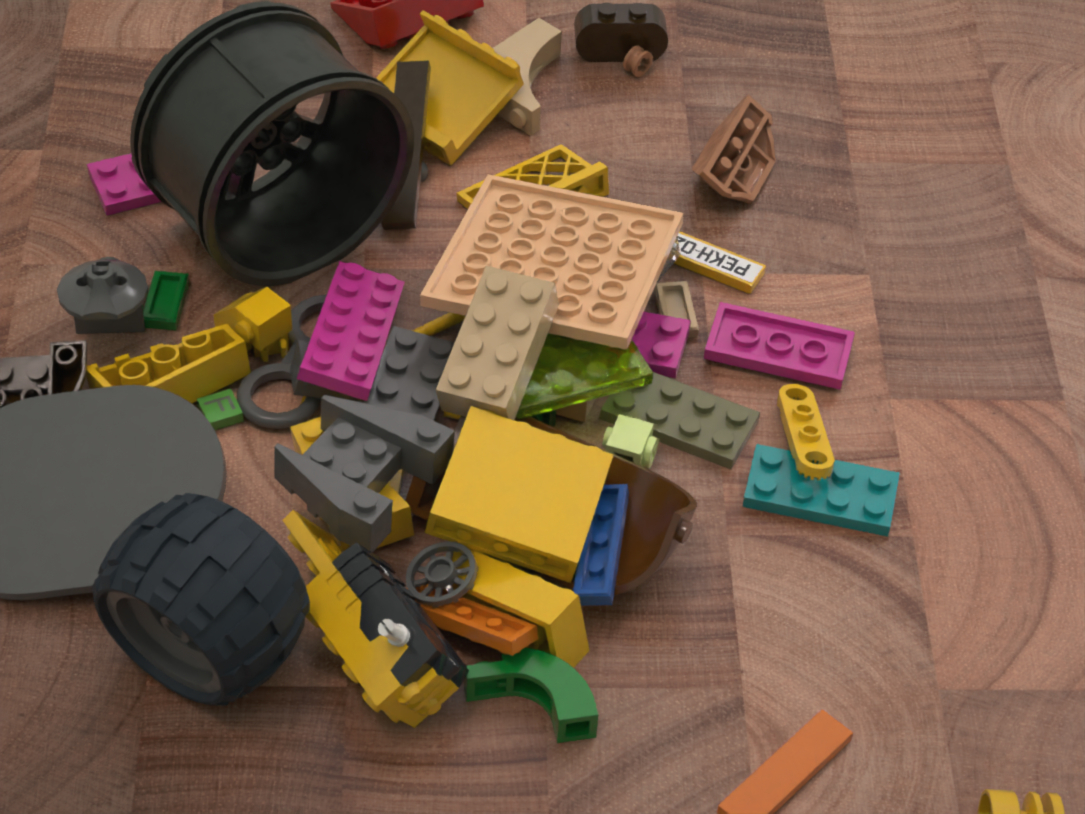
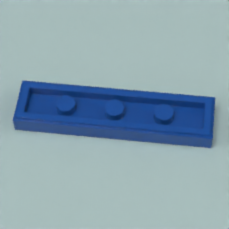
(601, 551)

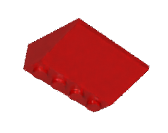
(390, 20)

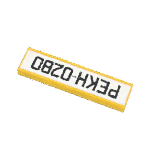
(719, 263)

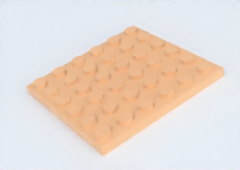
(591, 246)

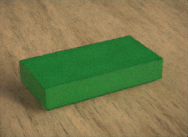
(165, 300)

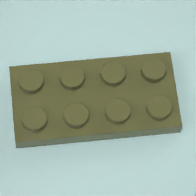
(687, 418)

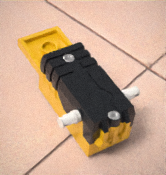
(376, 627)

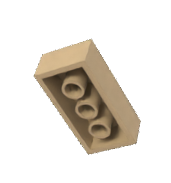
(498, 344)

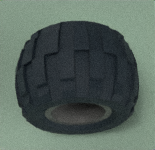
(201, 598)

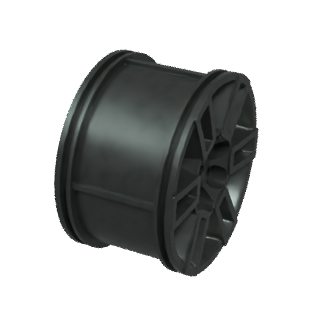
(231, 103)

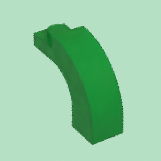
(543, 680)

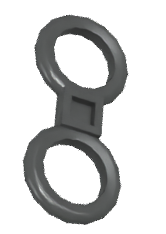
(281, 371)

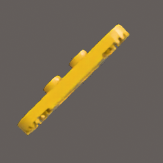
(805, 431)

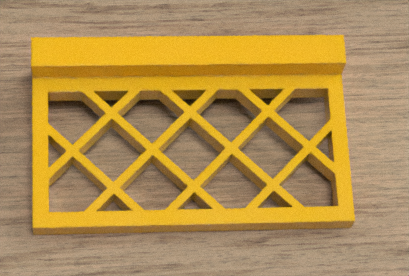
(586, 177)

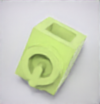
(632, 440)

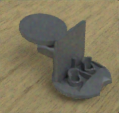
(104, 296)

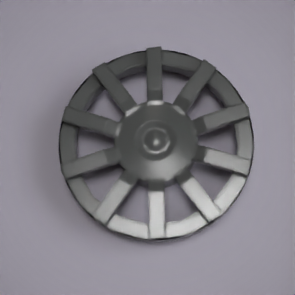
(441, 574)

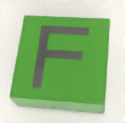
(221, 409)

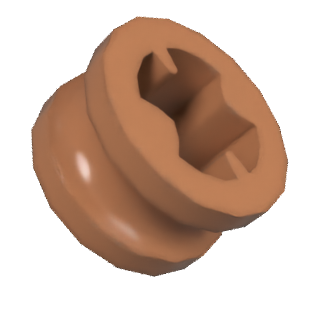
(637, 61)

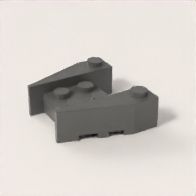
(356, 460)

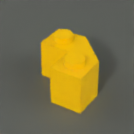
(257, 318)

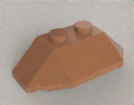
(739, 153)

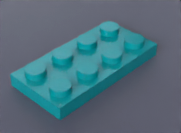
(850, 498)

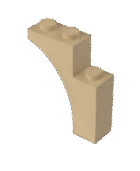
(532, 50)

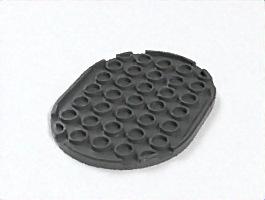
(84, 471)

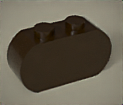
(610, 30)

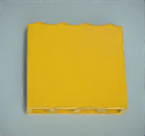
(465, 85)
(519, 494)

